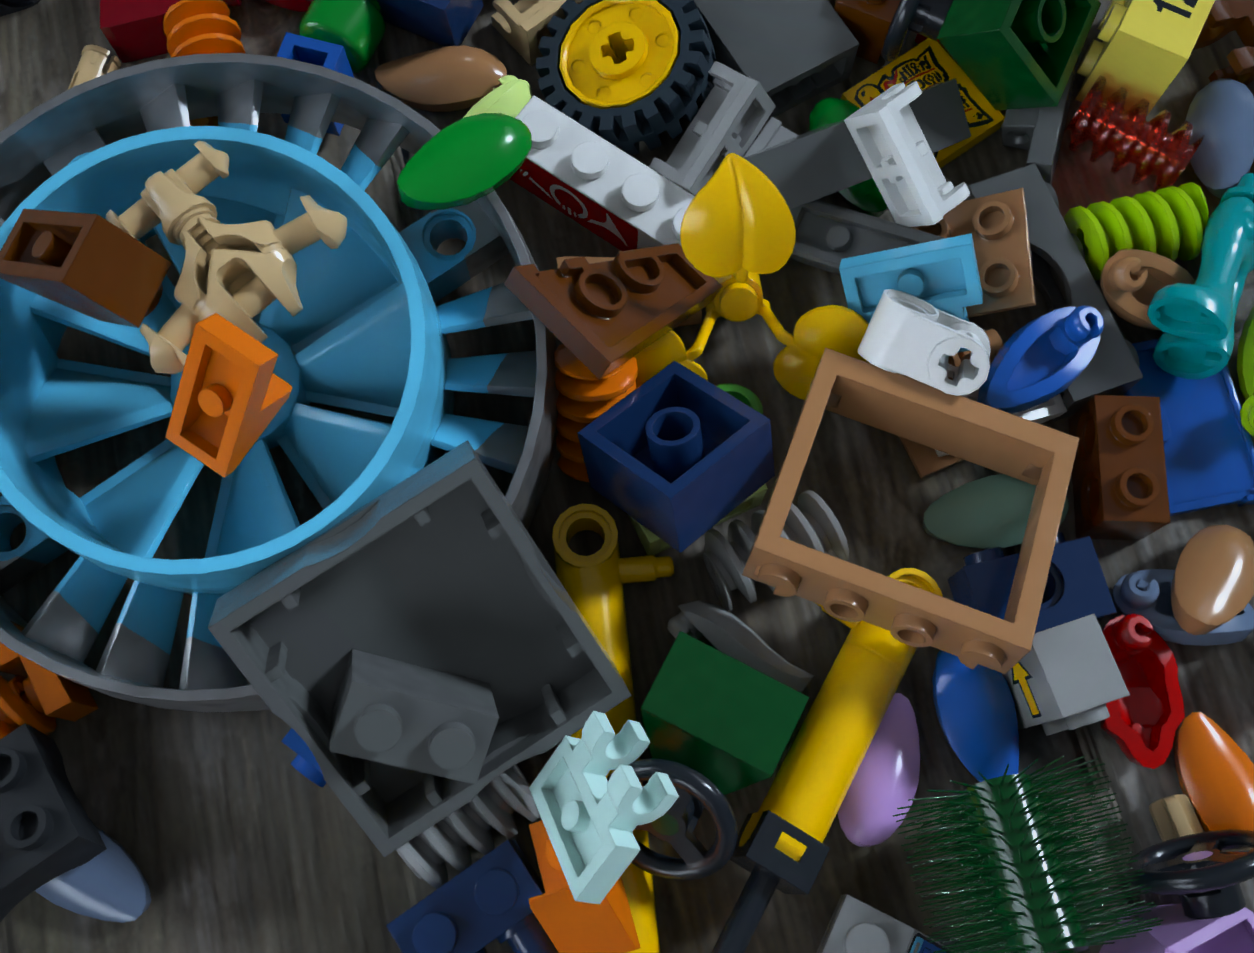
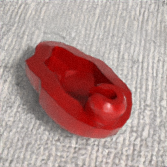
(1153, 711)

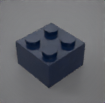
(678, 454)

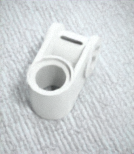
(917, 340)

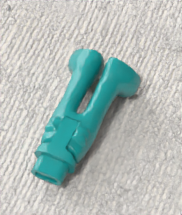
(1203, 315)

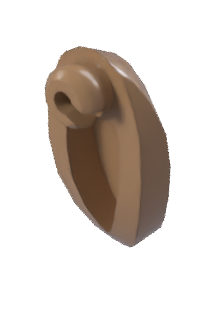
(442, 78)
(1133, 279)
(1213, 578)

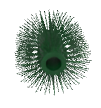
(1022, 866)

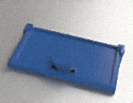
(1203, 436)

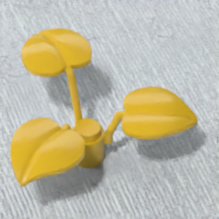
(734, 234)

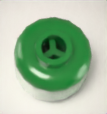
(348, 23)

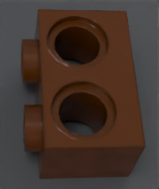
(1119, 468)

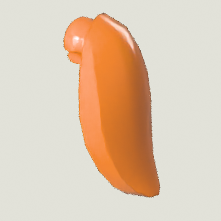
(1214, 775)

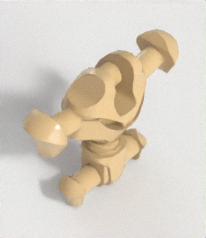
(225, 266)

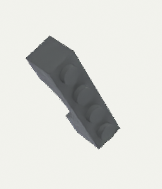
(1065, 282)

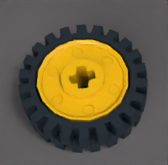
(627, 67)

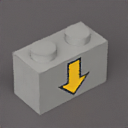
(1066, 678)

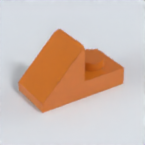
(225, 395)
(575, 924)

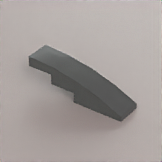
(830, 161)

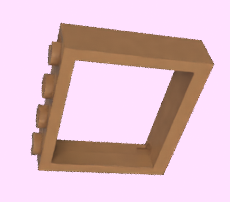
(950, 426)

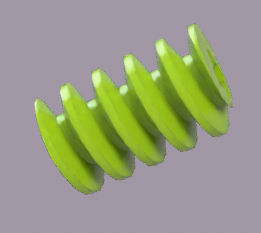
(1157, 222)

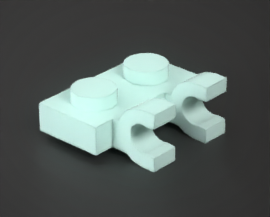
(595, 817)

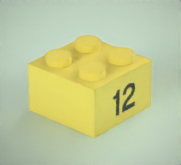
(1143, 46)

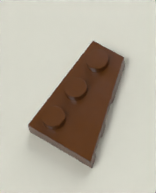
(614, 306)

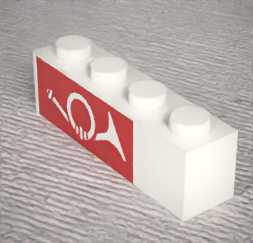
(598, 182)

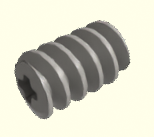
(808, 524)
(471, 826)

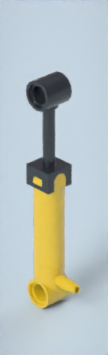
(786, 835)

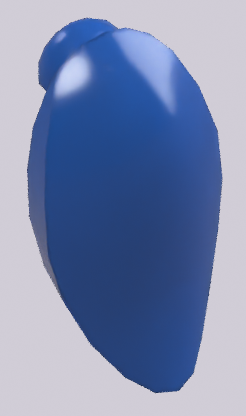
(1042, 359)
(976, 716)

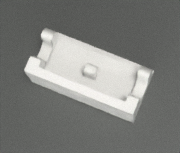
(902, 159)

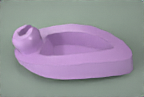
(884, 778)

